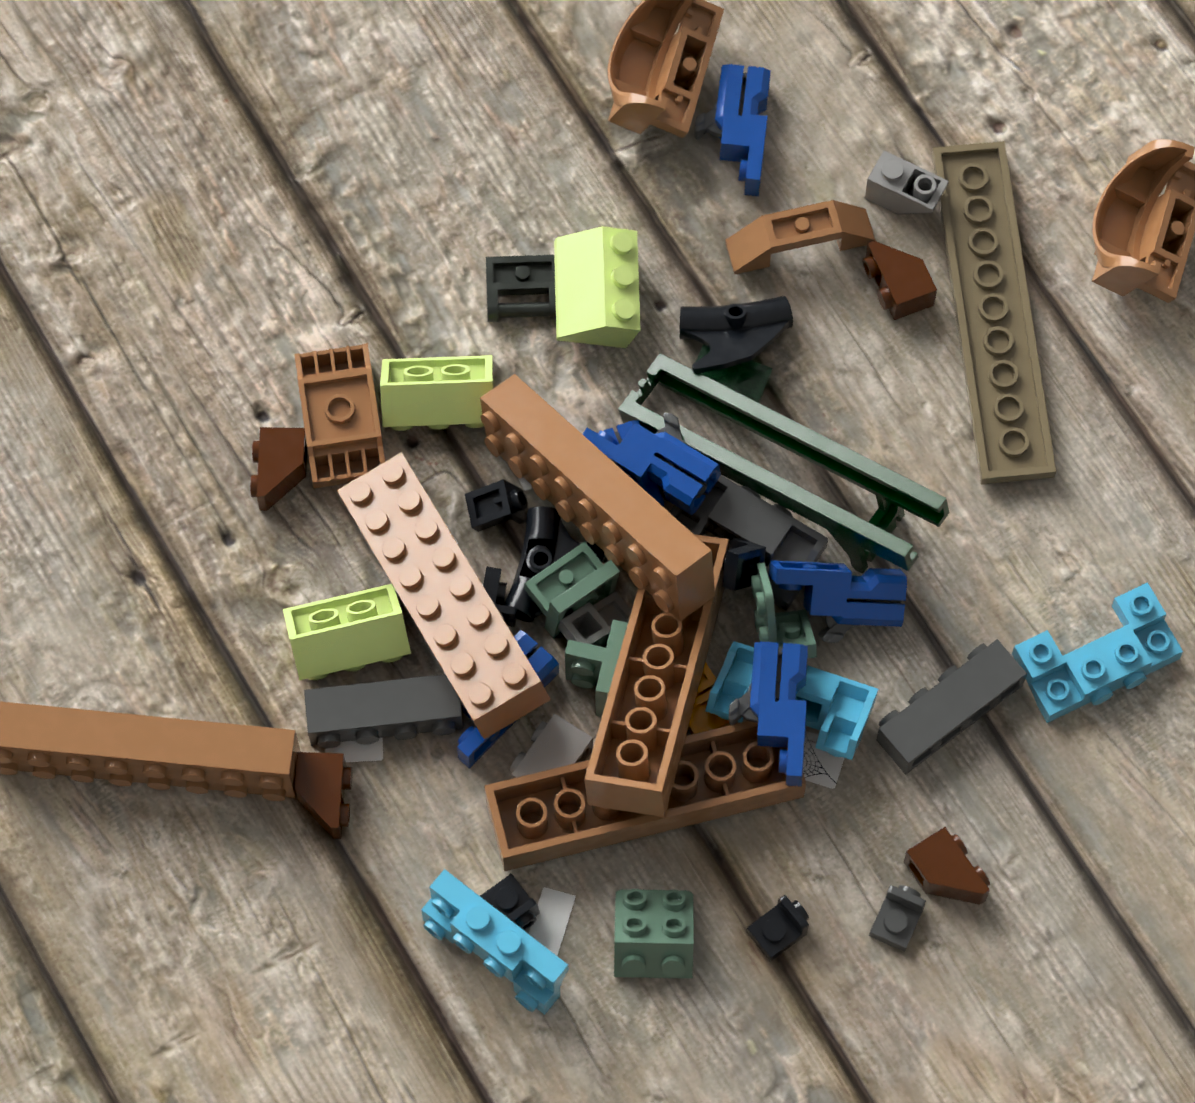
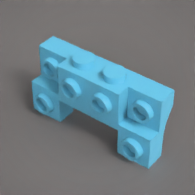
(1103, 665)
(833, 702)
(503, 945)

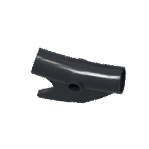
(734, 331)
(543, 545)

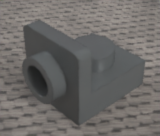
(898, 917)

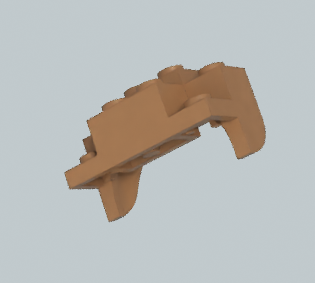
(658, 73)
(1143, 236)

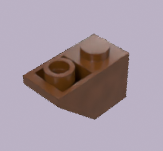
(901, 280)
(281, 464)
(321, 789)
(945, 871)

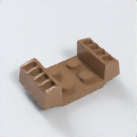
(339, 414)

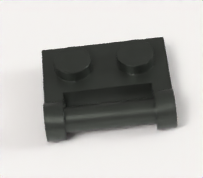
(520, 277)

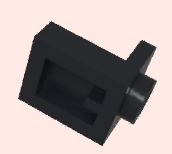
(496, 505)
(741, 563)
(497, 592)
(512, 902)
(779, 927)

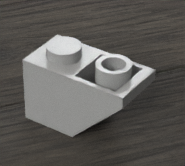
(903, 186)
(554, 746)

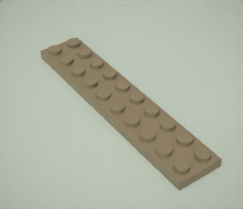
(993, 314)

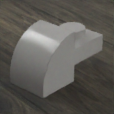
(593, 622)

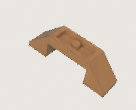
(797, 228)

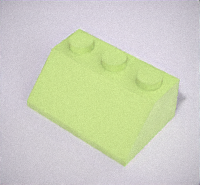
(597, 287)
(434, 391)
(347, 632)

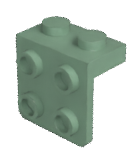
(779, 627)
(654, 934)

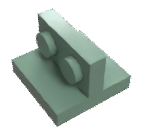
(571, 584)
(595, 665)

